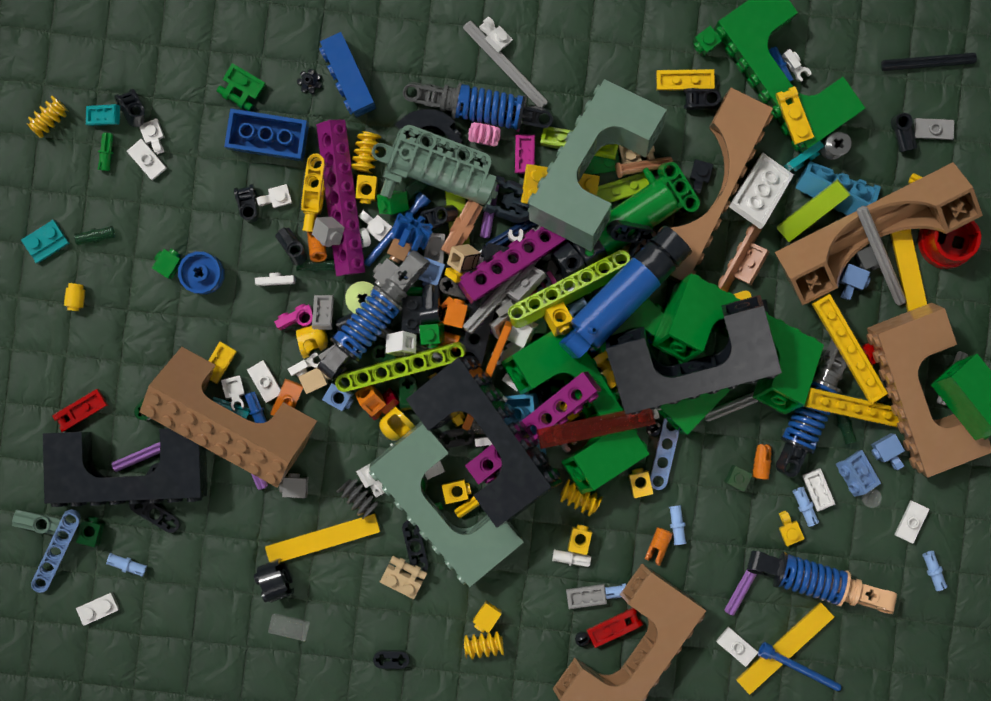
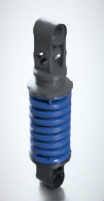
(480, 106)
(380, 307)
(808, 420)

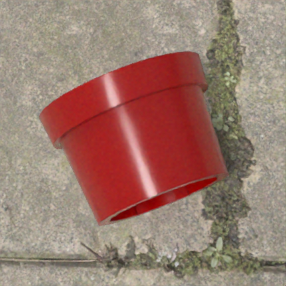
(944, 255)

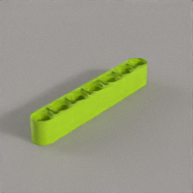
(559, 289)
(393, 372)

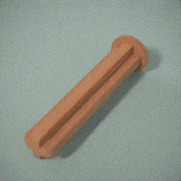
(637, 167)

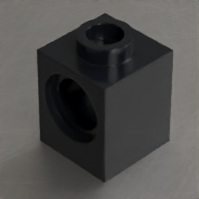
(548, 390)

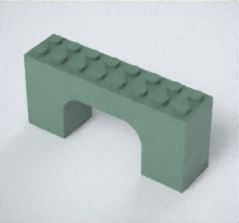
(610, 118)
(467, 550)

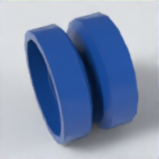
(190, 270)

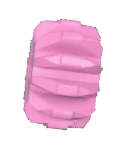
(484, 134)

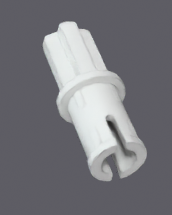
(571, 558)

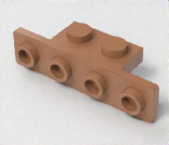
(746, 261)

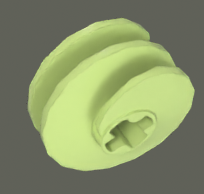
(352, 293)

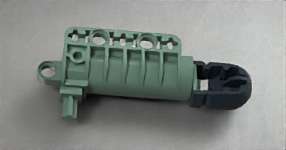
(448, 171)

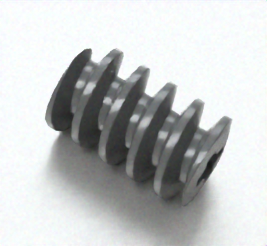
(842, 143)
(357, 497)

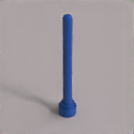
(420, 201)
(768, 652)

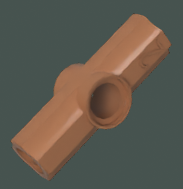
(462, 226)

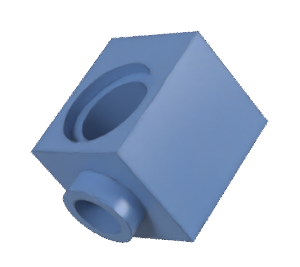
(330, 394)

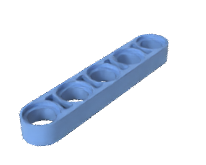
(667, 453)
(62, 544)

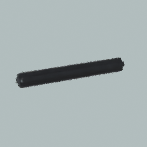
(929, 61)

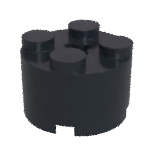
(274, 581)

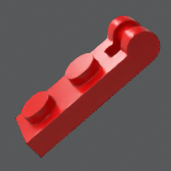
(80, 410)
(614, 627)

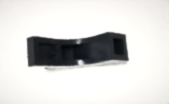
(431, 119)

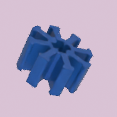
(411, 231)

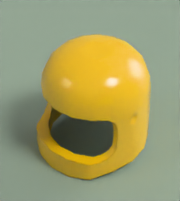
(311, 339)
(395, 424)

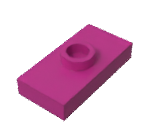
(524, 152)

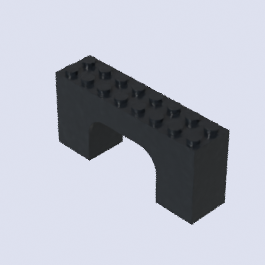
(649, 384)
(524, 468)
(74, 480)

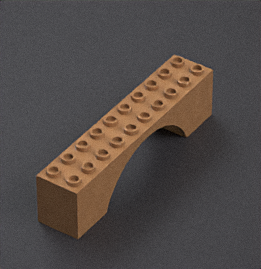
(737, 130)
(933, 202)

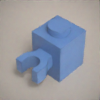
(853, 278)
(888, 449)

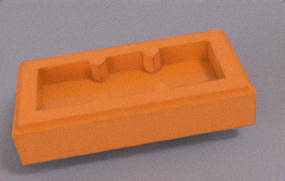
(288, 394)

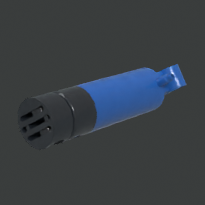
(626, 292)

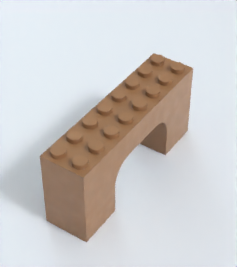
(899, 349)
(262, 449)
(670, 622)

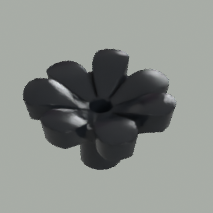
(312, 83)

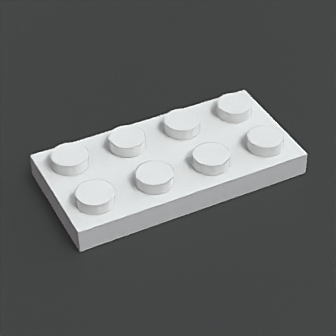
(761, 190)

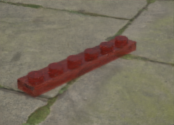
(593, 427)

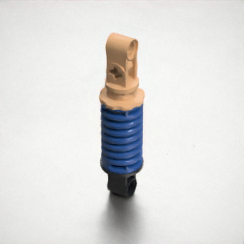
(820, 581)

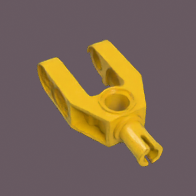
(312, 197)

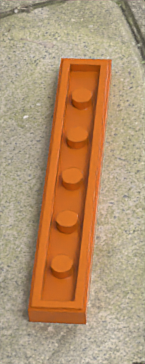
(492, 363)

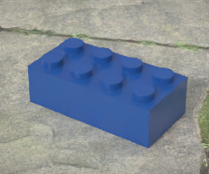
(349, 78)
(266, 134)

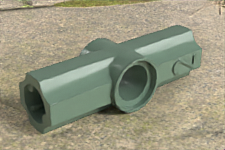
(31, 522)

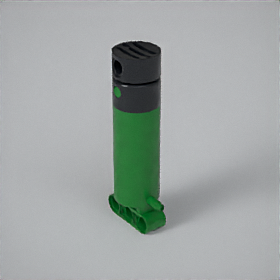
(645, 207)

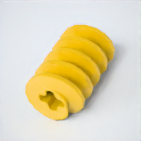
(47, 116)
(363, 161)
(584, 500)
(483, 645)

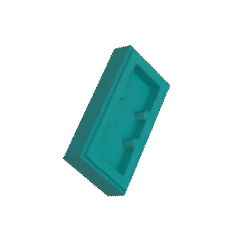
(103, 115)

